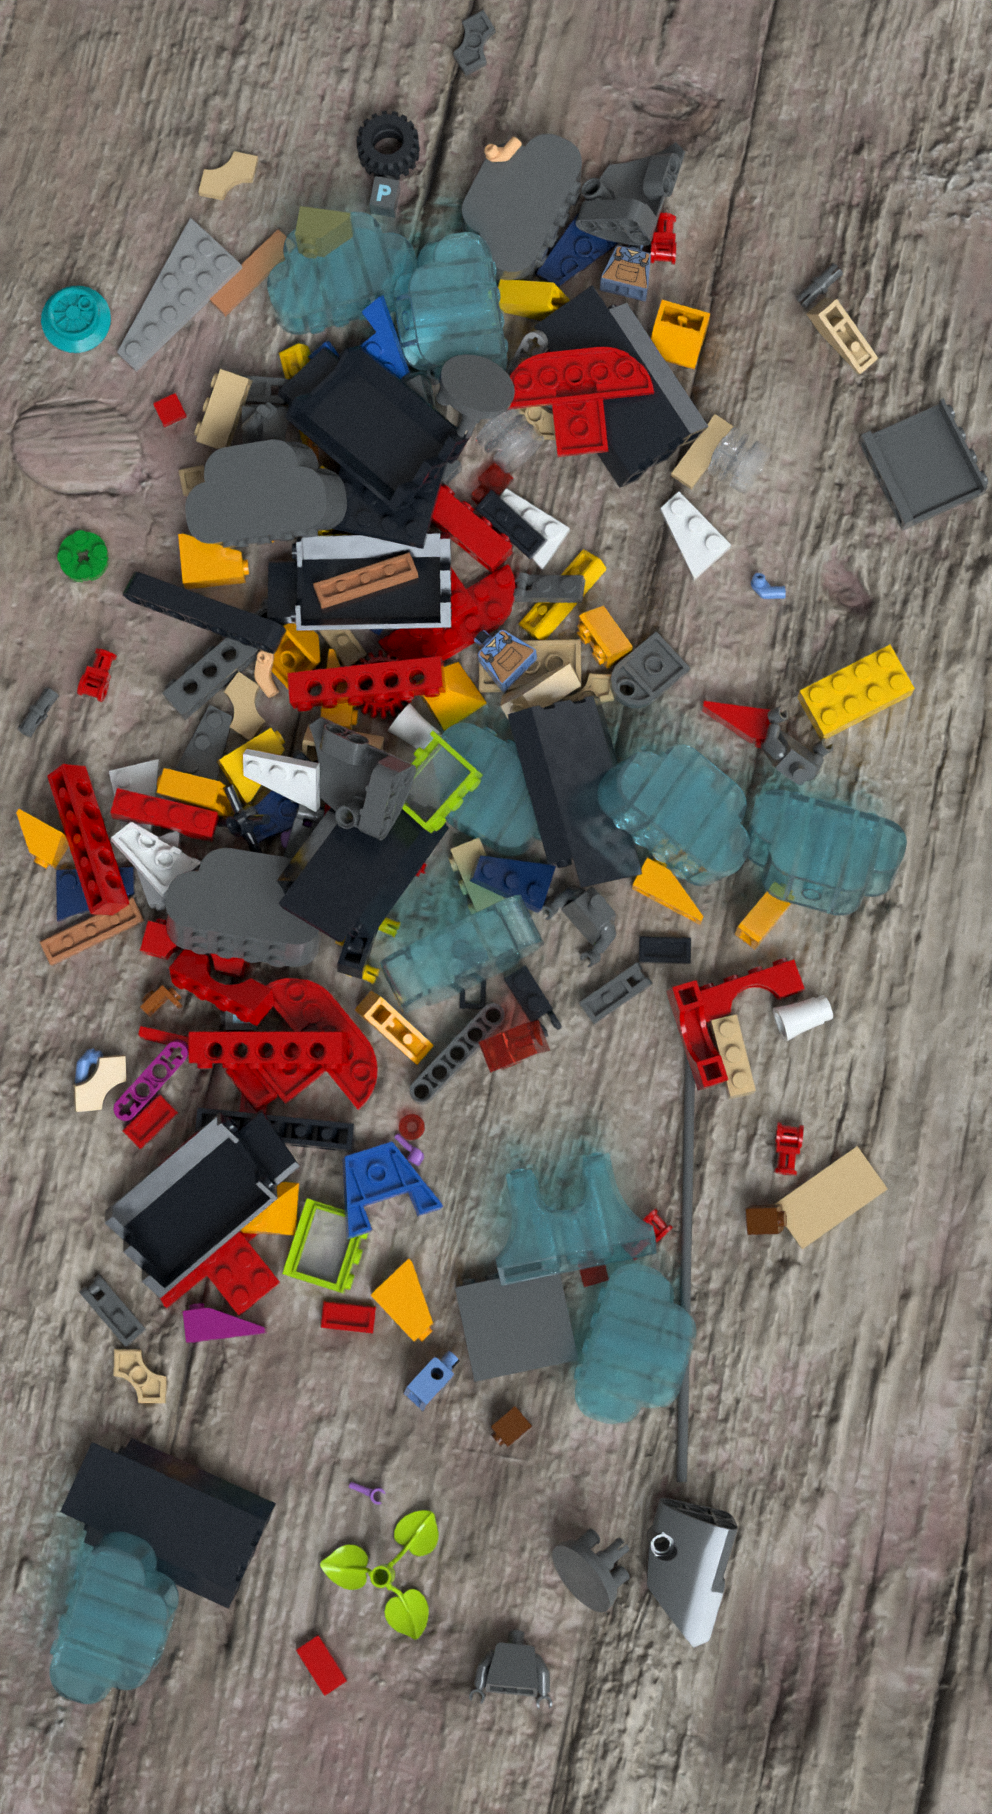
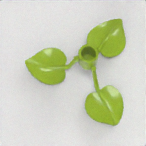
(348, 1564)

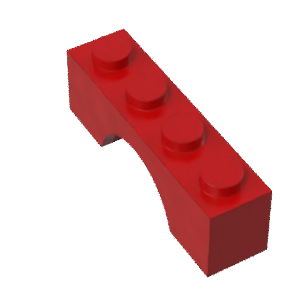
(146, 809)
(159, 945)
(780, 980)
(246, 1000)
(690, 1020)

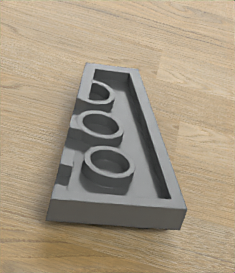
(207, 745)

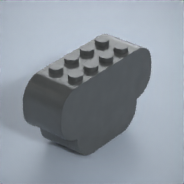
(524, 204)
(264, 495)
(236, 911)

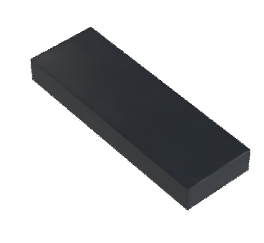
(512, 524)

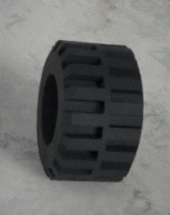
(388, 127)

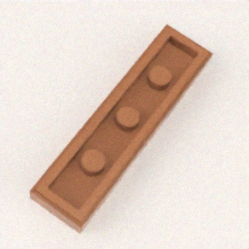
(254, 271)
(365, 580)
(89, 933)

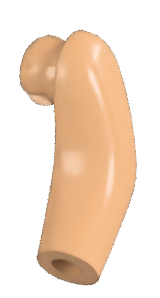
(263, 673)

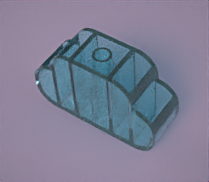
(338, 287)
(450, 304)
(500, 806)
(679, 812)
(823, 851)
(461, 954)
(635, 1347)
(113, 1621)

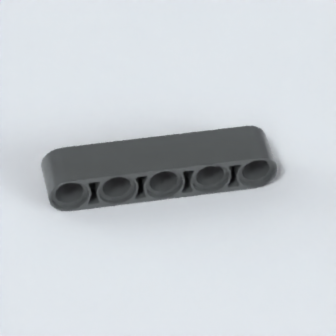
(453, 1066)

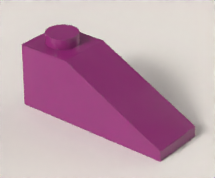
(209, 1324)

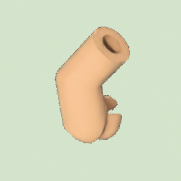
(502, 154)

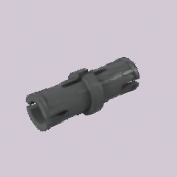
(819, 285)
(38, 712)

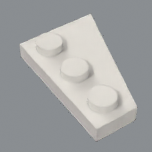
(544, 523)
(695, 536)
(285, 775)
(139, 779)
(153, 857)

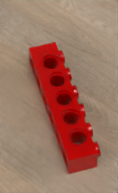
(302, 682)
(88, 839)
(334, 1044)

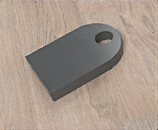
(648, 671)

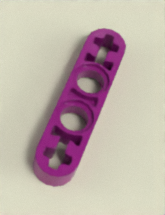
(151, 1080)

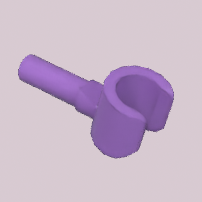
(415, 1155)
(366, 1491)

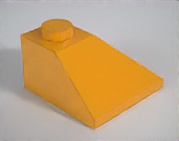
(296, 653)
(459, 699)
(42, 840)
(280, 1216)

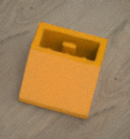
(679, 333)
(603, 636)

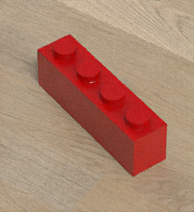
(470, 531)

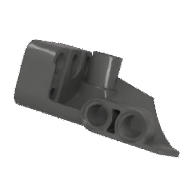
(629, 197)
(360, 779)
(689, 1564)

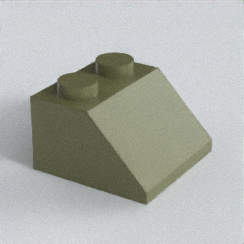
(321, 231)

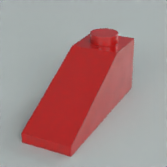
(744, 721)

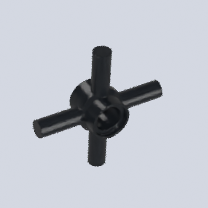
(243, 819)

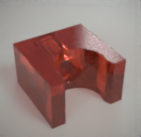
(514, 1046)

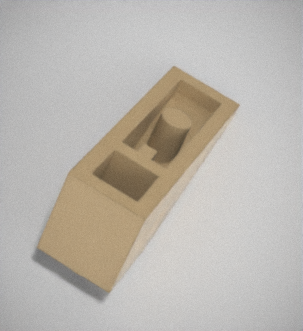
(842, 334)
(542, 690)

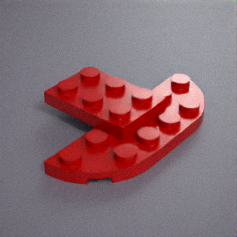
(575, 387)
(474, 609)
(313, 1009)
(234, 1271)

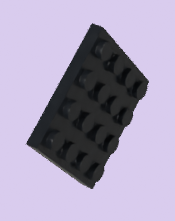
(375, 519)

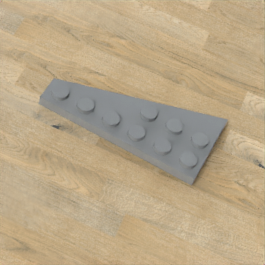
(184, 286)

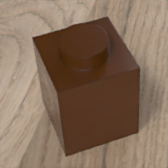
(765, 1219)
(510, 1427)

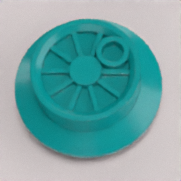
(76, 319)

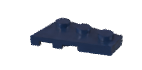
(572, 255)
(281, 813)
(514, 878)
(71, 895)

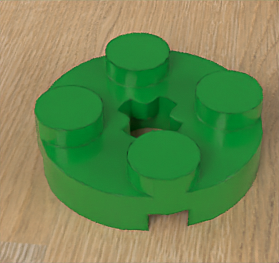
(86, 570)

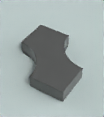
(471, 52)

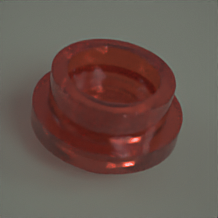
(411, 1118)

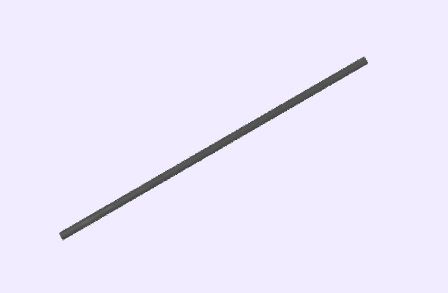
(686, 1258)

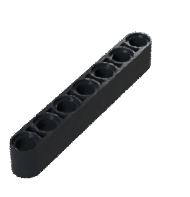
(204, 612)

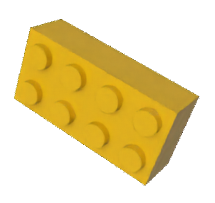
(855, 692)

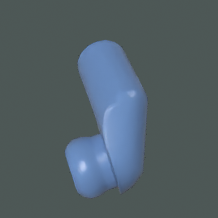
(764, 589)
(84, 1063)

